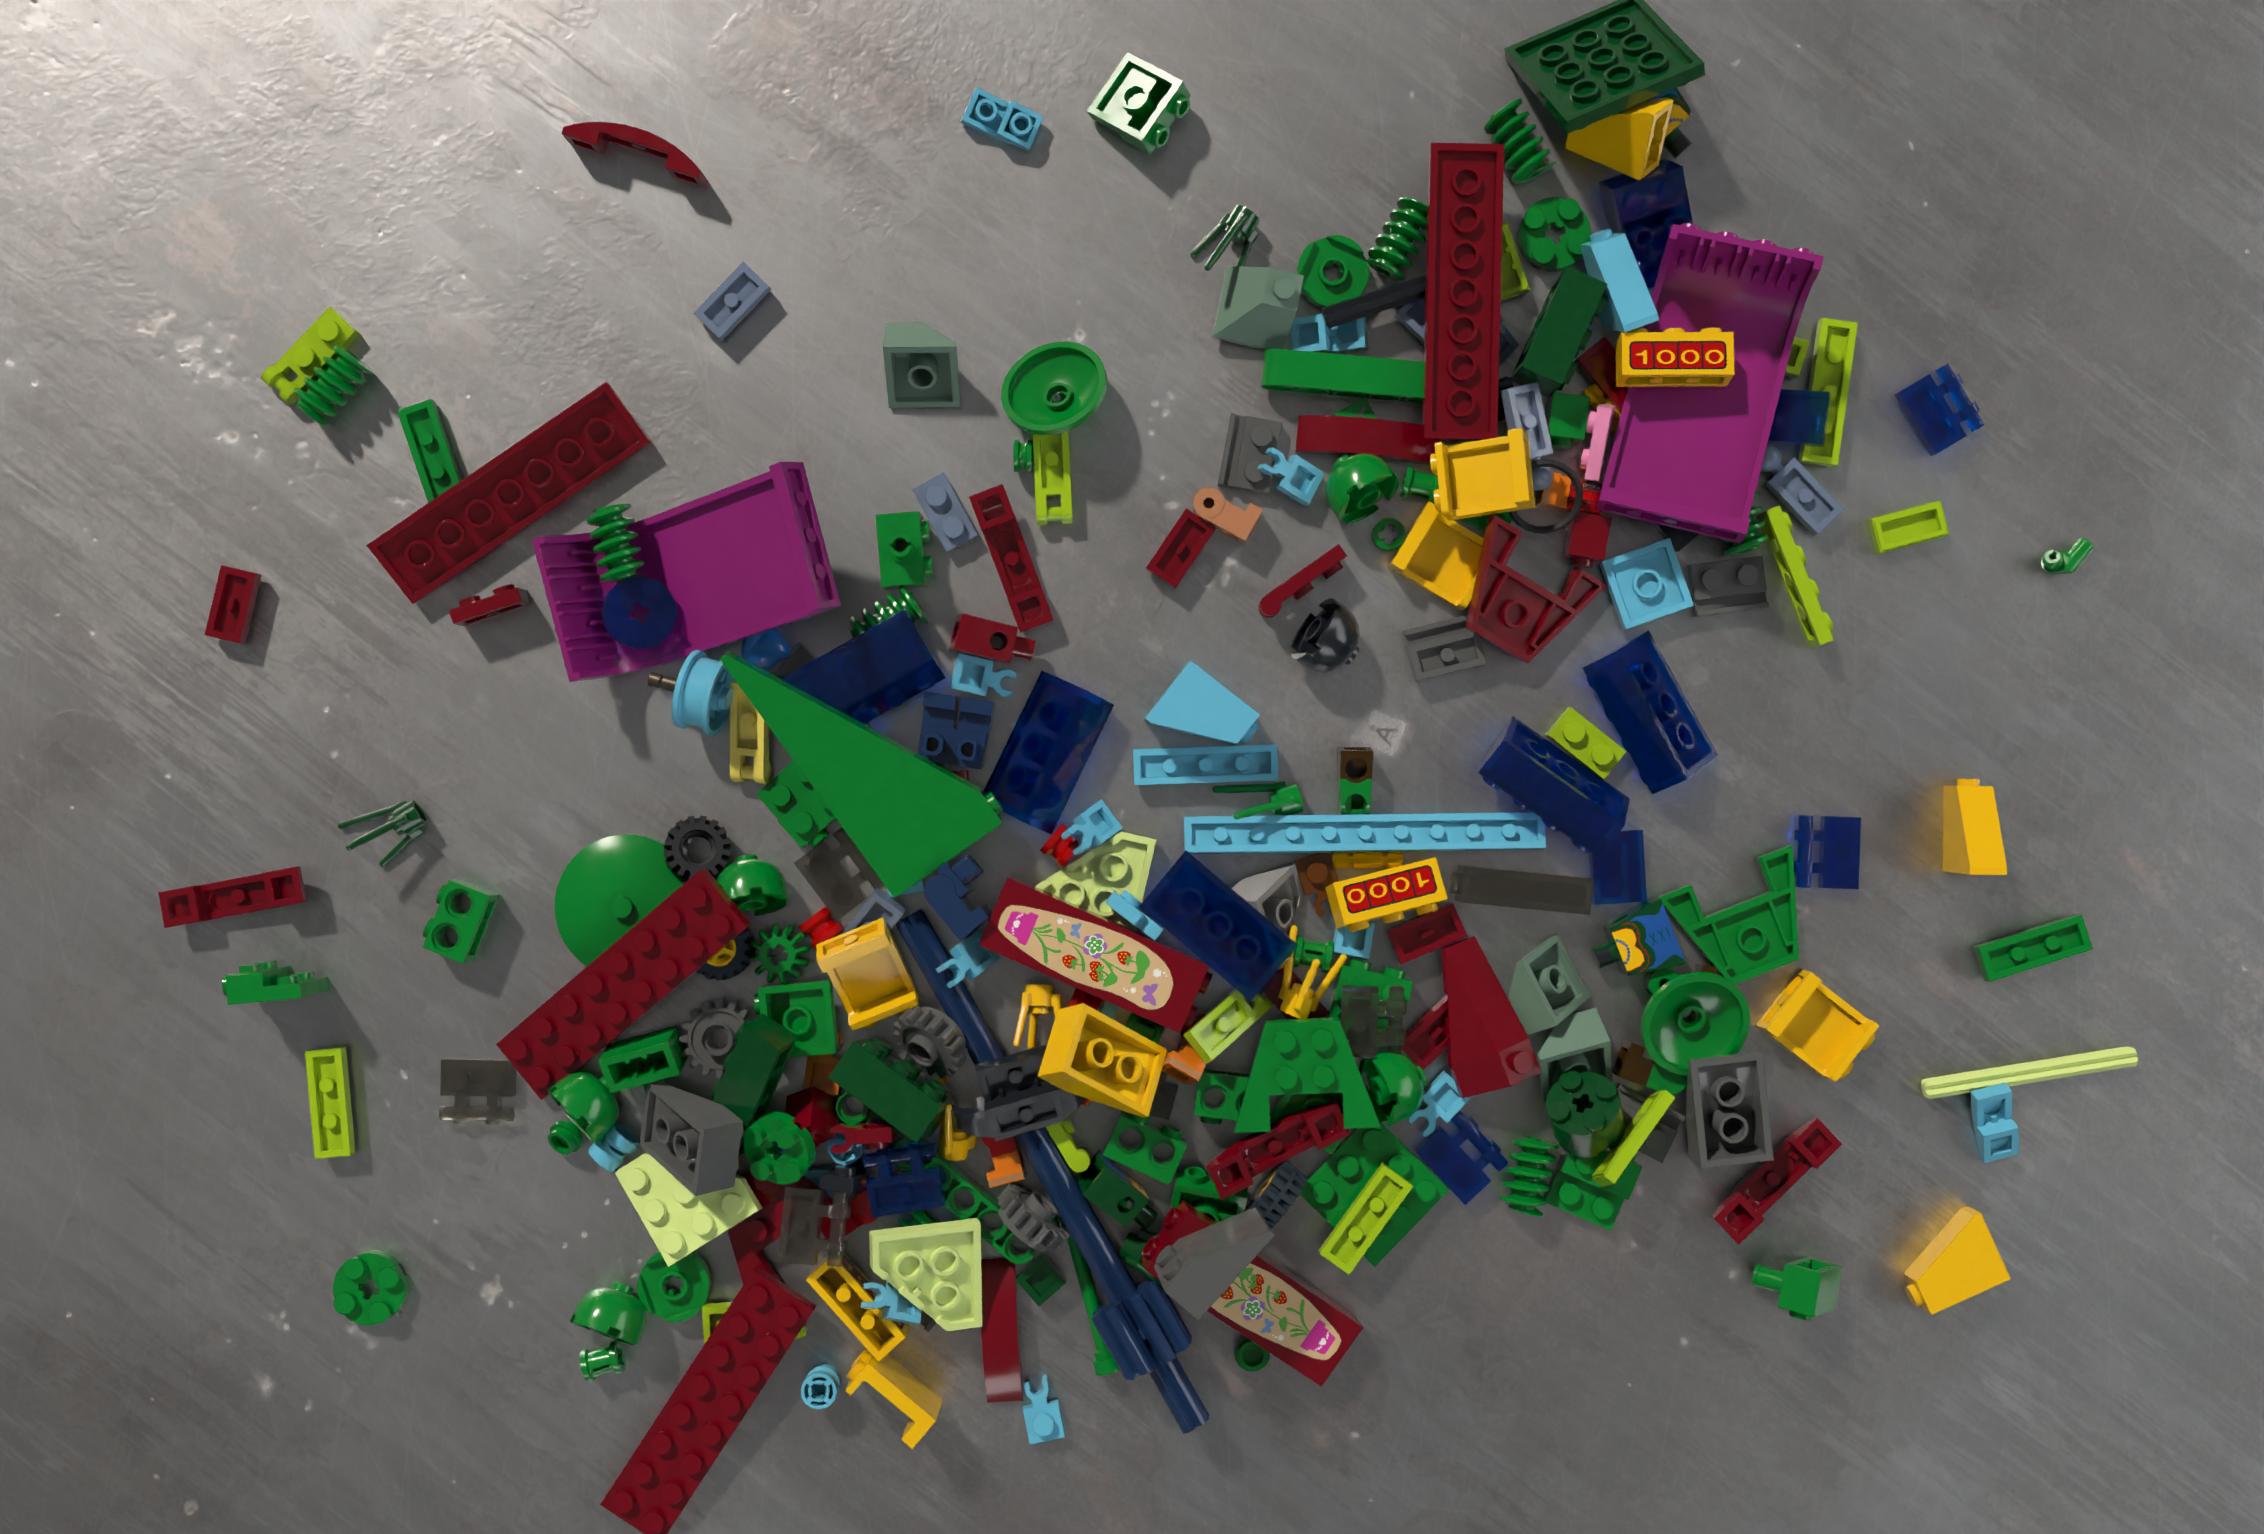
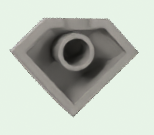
(1274, 894)

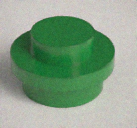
(565, 1137)
(1250, 1355)

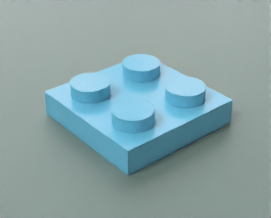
(1646, 584)

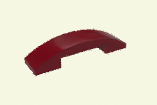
(597, 135)
(1363, 435)
(1011, 558)
(232, 897)
(1263, 1150)
(1770, 1180)
(1000, 1331)

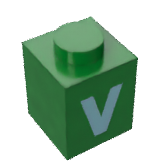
(1566, 419)

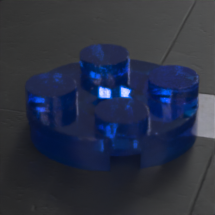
(628, 630)

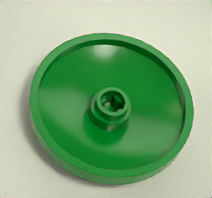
(610, 891)

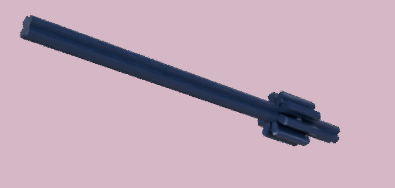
(1140, 1318)

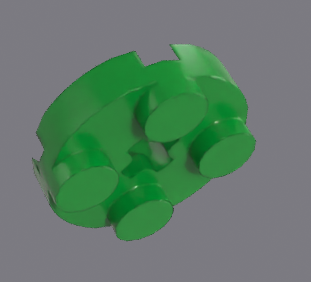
(1536, 221)
(1325, 253)
(766, 1160)
(351, 1298)
(666, 1302)

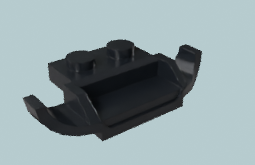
(1014, 1098)

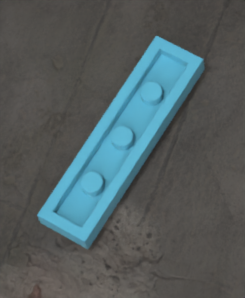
(1205, 764)

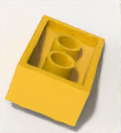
(1102, 1060)

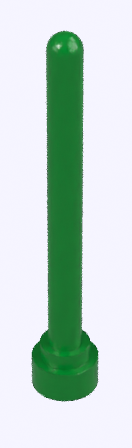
(1103, 1361)

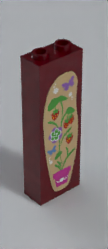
(1096, 955)
(1270, 1305)

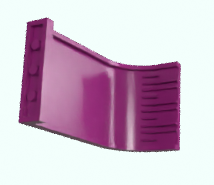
(1698, 451)
(728, 559)

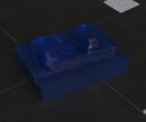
(1800, 418)
(1620, 870)

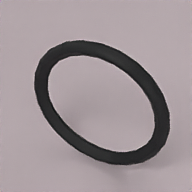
(1573, 513)

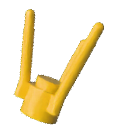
(1299, 999)
(1035, 1001)
(953, 1141)

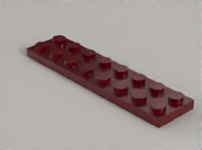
(1463, 291)
(509, 492)
(624, 982)
(708, 1403)

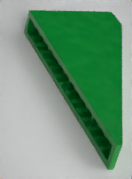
(886, 797)

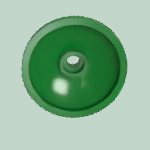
(1054, 388)
(1714, 1027)

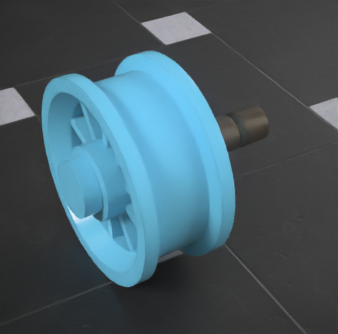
(700, 693)

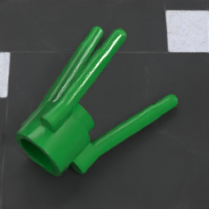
(1284, 800)

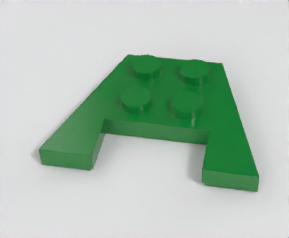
(1750, 934)
(1304, 1059)

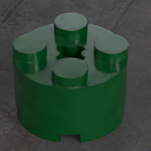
(1585, 1113)

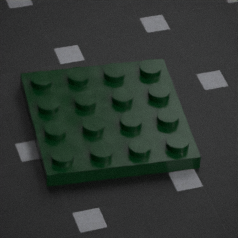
(1604, 63)

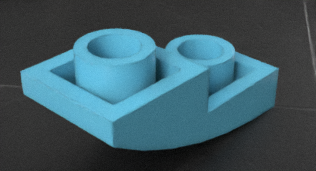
(1001, 119)

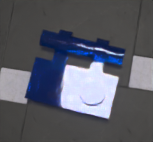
(1932, 415)
(1838, 852)
(1453, 1165)
(903, 1191)

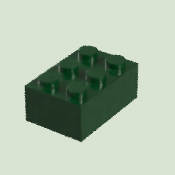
(1560, 331)
(892, 1088)

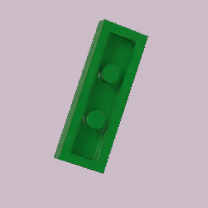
(429, 447)
(2033, 947)

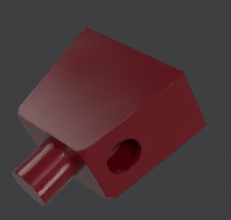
(973, 635)

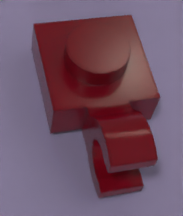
(871, 1134)

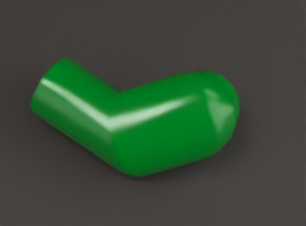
(2067, 562)

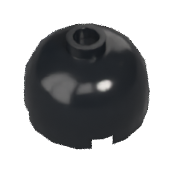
(1327, 639)

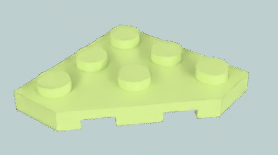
(1114, 865)
(676, 1216)
(934, 1268)

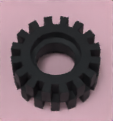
(696, 828)

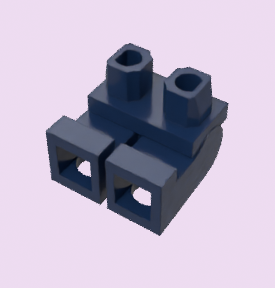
(953, 746)
(949, 893)

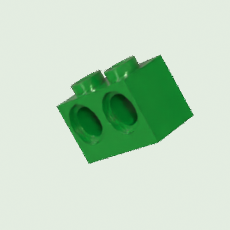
(468, 925)
(1231, 1084)
(1140, 1155)

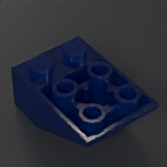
(1647, 212)

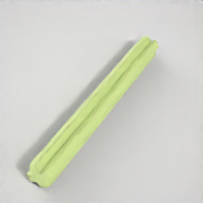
(2030, 1072)

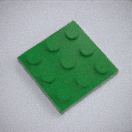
(1346, 1172)

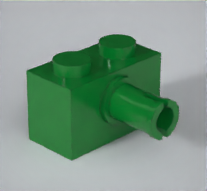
(902, 550)
(643, 1059)
(1805, 1286)

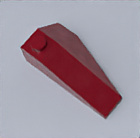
(1485, 1034)

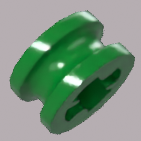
(1023, 455)
(1380, 526)

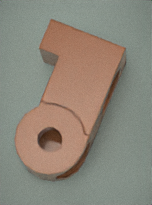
(1226, 516)

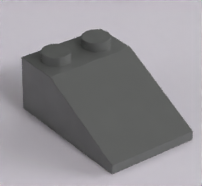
(1728, 1110)
(691, 1137)
(1210, 1259)

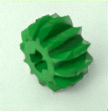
(785, 966)

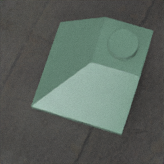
(1257, 306)
(920, 367)
(1546, 986)
(1576, 1045)

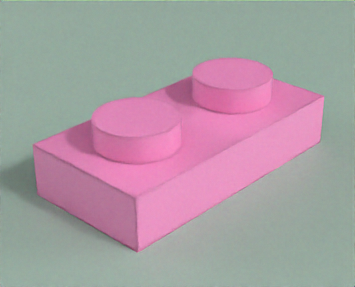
(1600, 427)

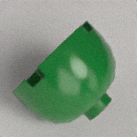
(1358, 484)
(754, 885)
(1394, 1086)
(587, 1103)
(612, 1313)

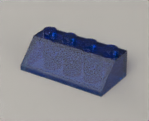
(872, 670)
(1650, 712)
(1047, 751)
(1555, 787)
(1219, 926)

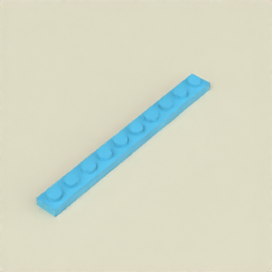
(1364, 833)

